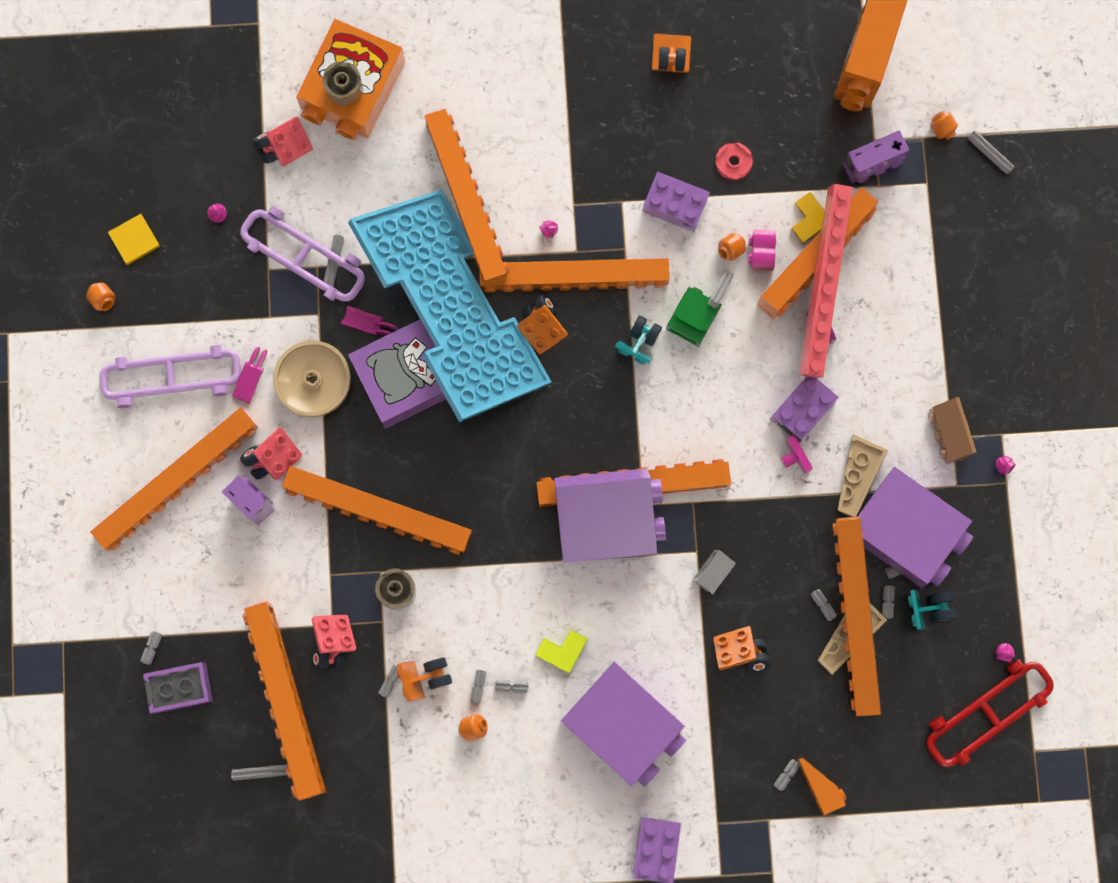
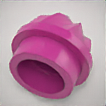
(217, 213)
(549, 228)
(1005, 465)
(1005, 652)

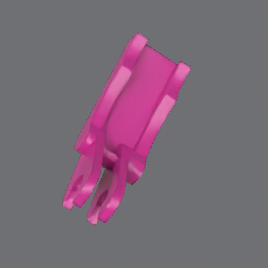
(366, 322)
(250, 377)

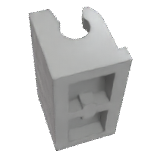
(713, 571)

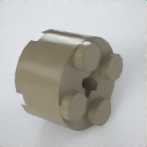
(352, 85)
(386, 583)

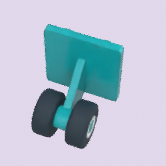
(640, 328)
(943, 613)

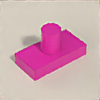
(796, 456)

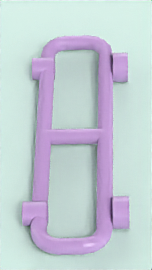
(274, 216)
(219, 387)

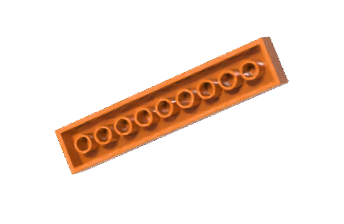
(284, 701)

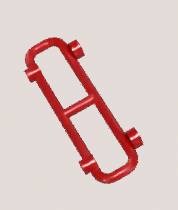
(1016, 670)

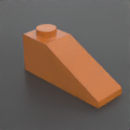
(824, 791)

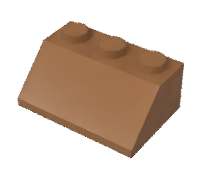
(952, 431)

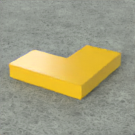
(813, 218)

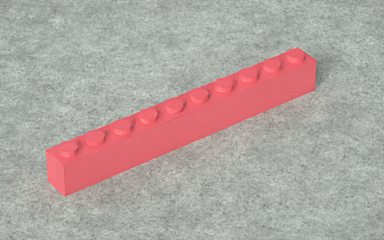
(825, 281)

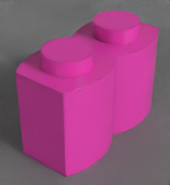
(763, 249)

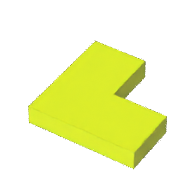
(564, 656)

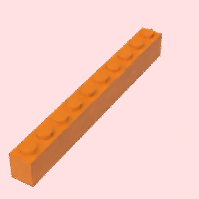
(466, 198)
(583, 275)
(174, 479)
(673, 480)
(376, 509)
(858, 616)

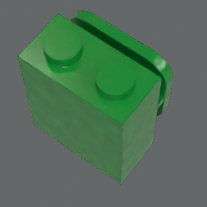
(693, 316)

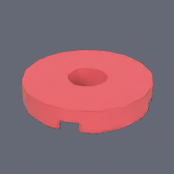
(729, 171)

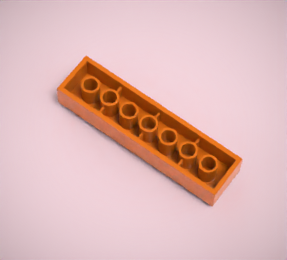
(801, 271)

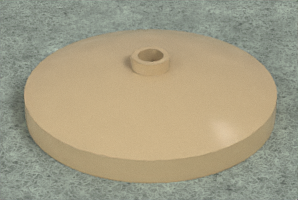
(304, 363)

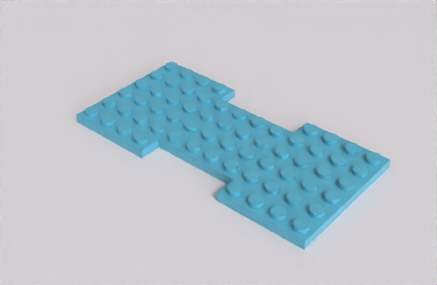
(475, 355)

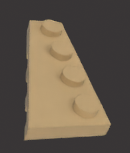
(861, 469)
(835, 651)

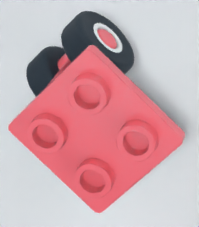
(284, 143)
(272, 456)
(333, 639)

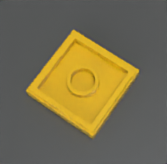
(134, 239)

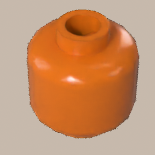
(943, 125)
(731, 247)
(100, 296)
(473, 727)

